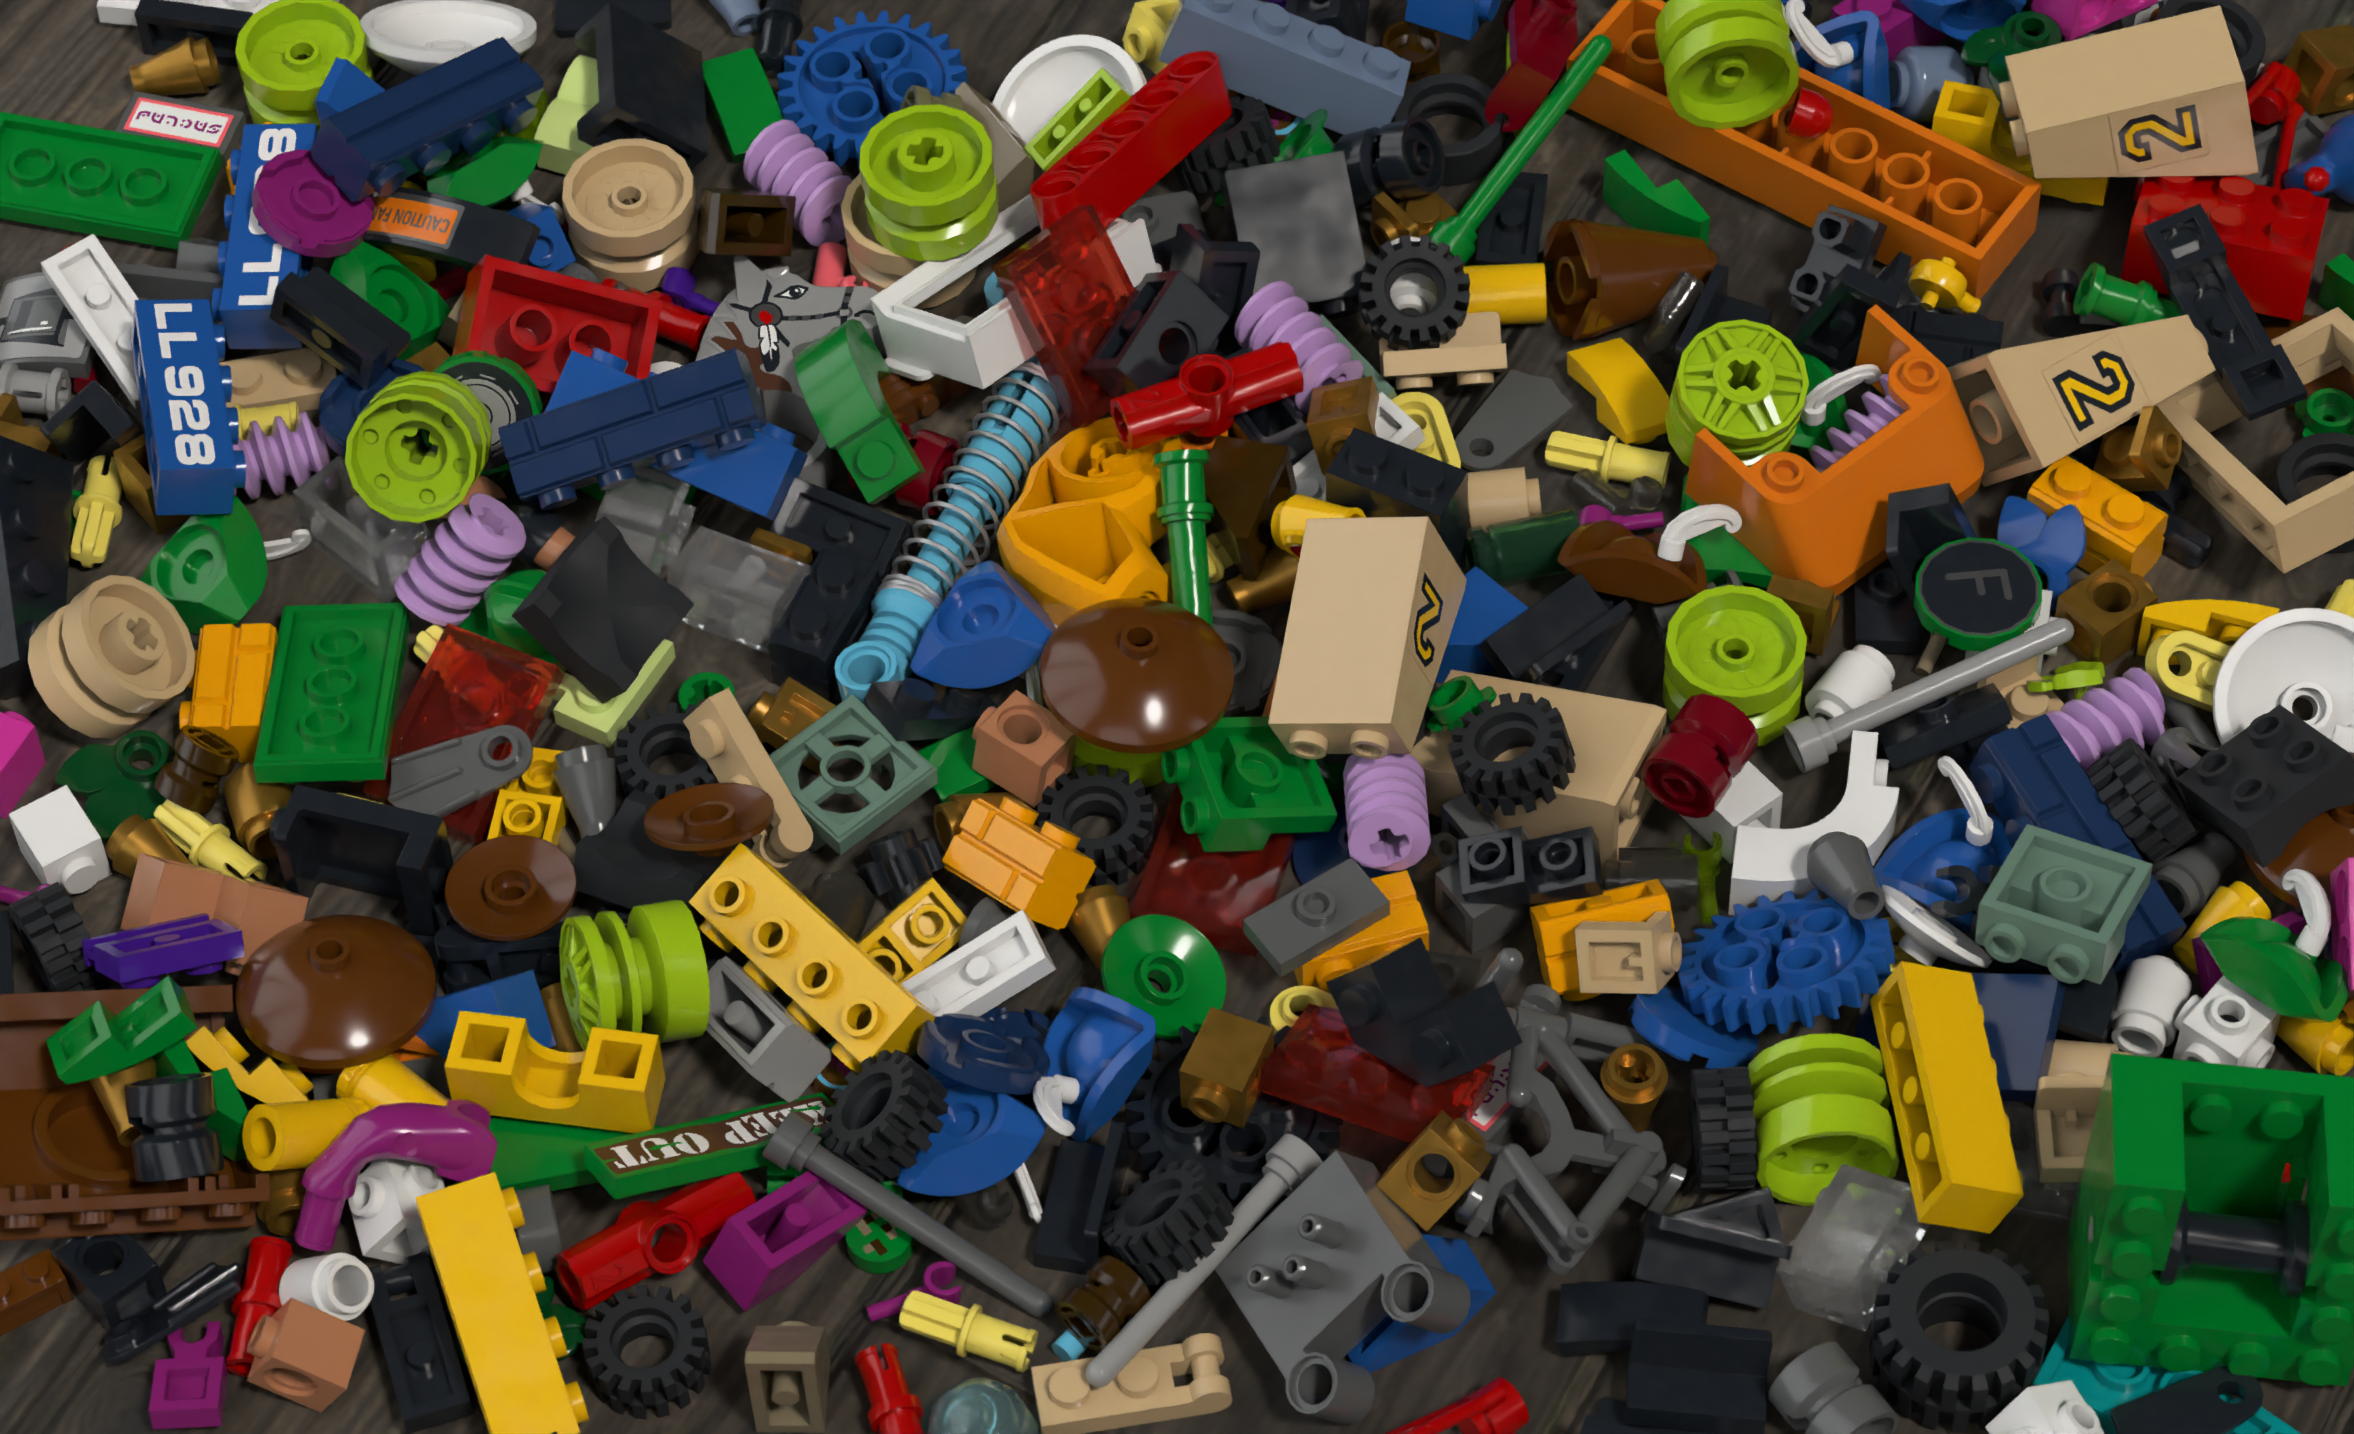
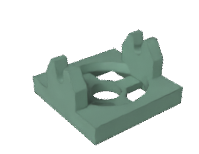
(852, 720)

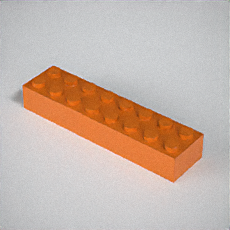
(1869, 162)

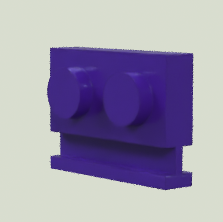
(146, 952)

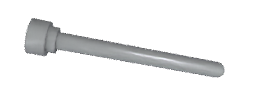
(1815, 739)
(1286, 1169)

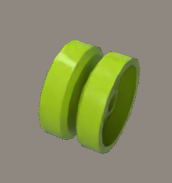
(288, 54)
(1726, 60)
(929, 182)
(1740, 649)

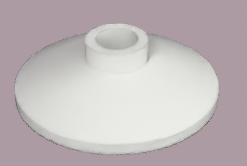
(1930, 934)

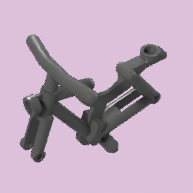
(1626, 1156)

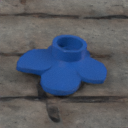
(2050, 543)

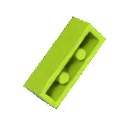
(1077, 118)

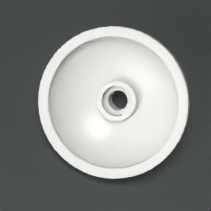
(431, 32)
(1054, 74)
(2284, 659)

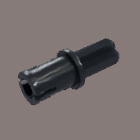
(778, 26)

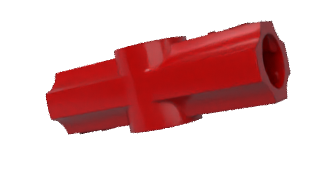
(1206, 395)
(624, 1251)

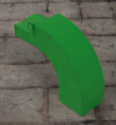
(845, 399)

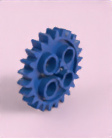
(825, 83)
(1784, 963)

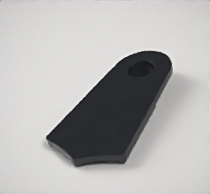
(172, 1311)
(2192, 1406)

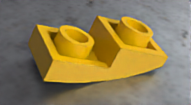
(1625, 389)
(2212, 618)
(532, 802)
(915, 932)
(265, 1082)

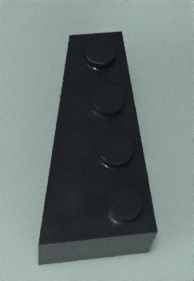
(33, 552)

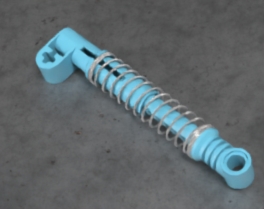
(976, 493)

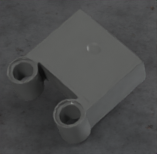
(1328, 1275)

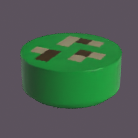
(878, 1245)

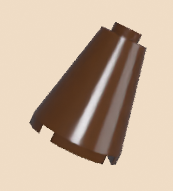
(1614, 273)

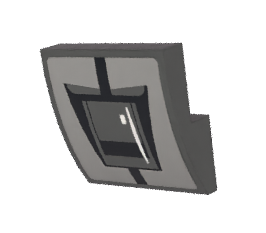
(40, 330)

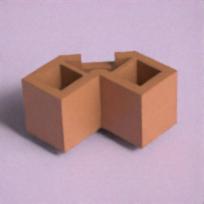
(176, 890)

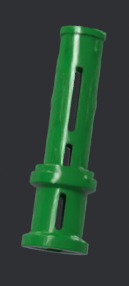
(2120, 299)
(1185, 516)

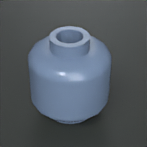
(1918, 78)

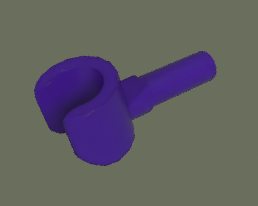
(681, 286)

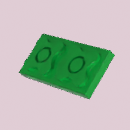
(102, 180)
(333, 693)

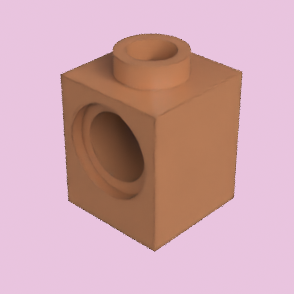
(1022, 747)
(304, 1354)

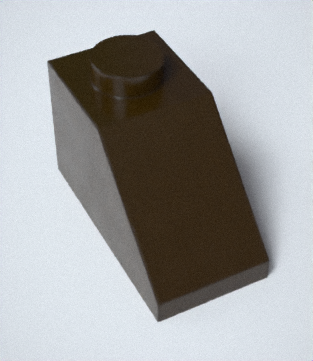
(745, 222)
(1245, 487)

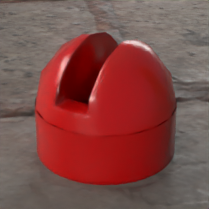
(1809, 115)

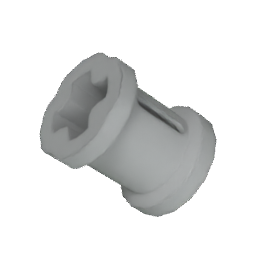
(53, 386)

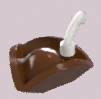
(1647, 567)

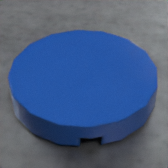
(1673, 1028)

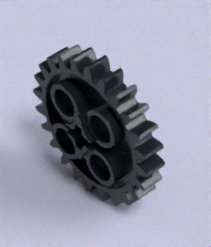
(1157, 1111)

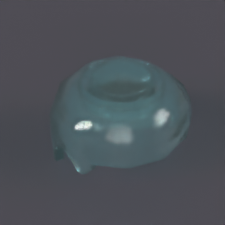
(981, 1408)

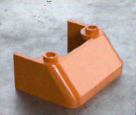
(1835, 521)

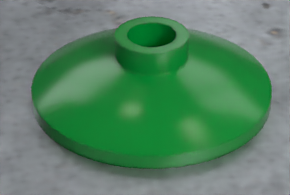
(1177, 959)

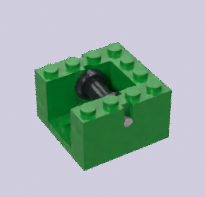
(2191, 1239)

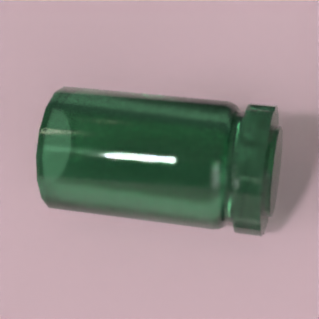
(1521, 546)

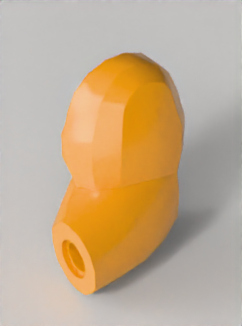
(1088, 523)

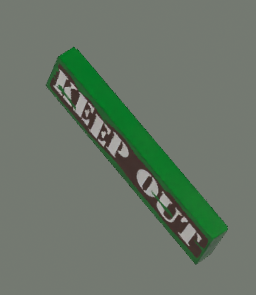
(695, 1148)

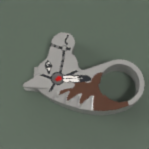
(772, 320)

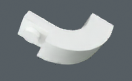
(1776, 859)

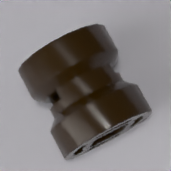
(1416, 45)
(197, 767)
(1102, 1304)

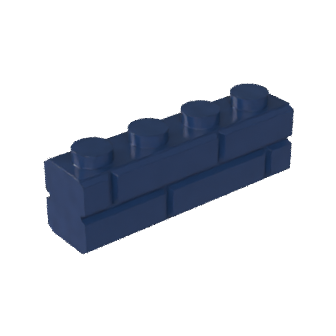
(428, 120)
(632, 428)
(2040, 783)

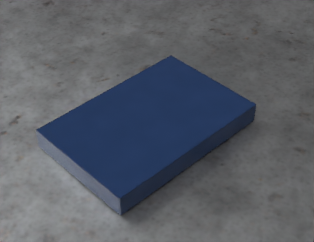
(2018, 1024)

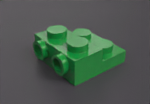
(1246, 786)

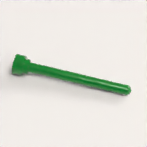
(1460, 230)

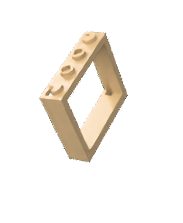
(2282, 532)

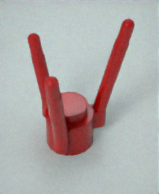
(2273, 99)
(1489, 1410)

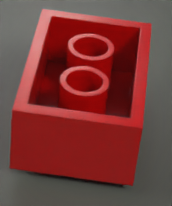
(2266, 230)
(546, 315)

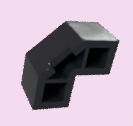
(1408, 1020)

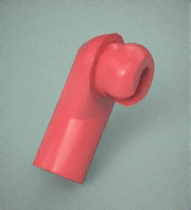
(831, 267)

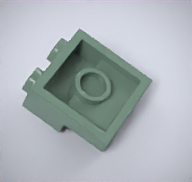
(2061, 905)

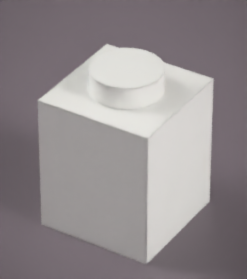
(1749, 802)
(60, 842)

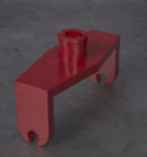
(1540, 44)

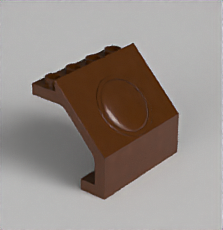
(62, 1153)

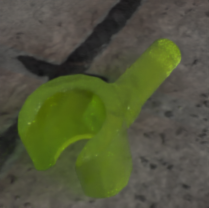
(1708, 868)

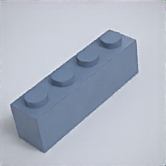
(1291, 61)

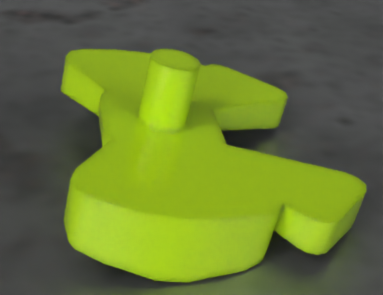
(2074, 675)

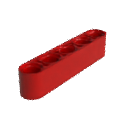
(1137, 142)

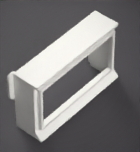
(993, 342)

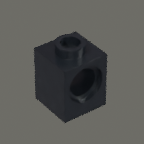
(120, 1293)

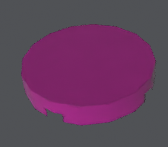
(307, 209)

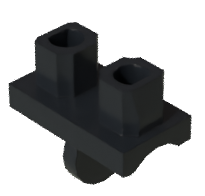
(1838, 240)

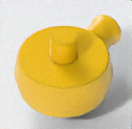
(1941, 286)

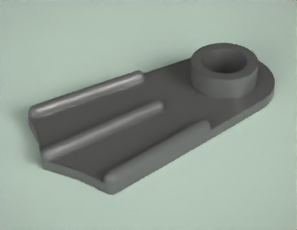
(1511, 420)
(457, 771)

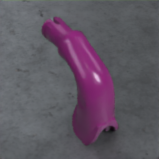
(446, 1137)

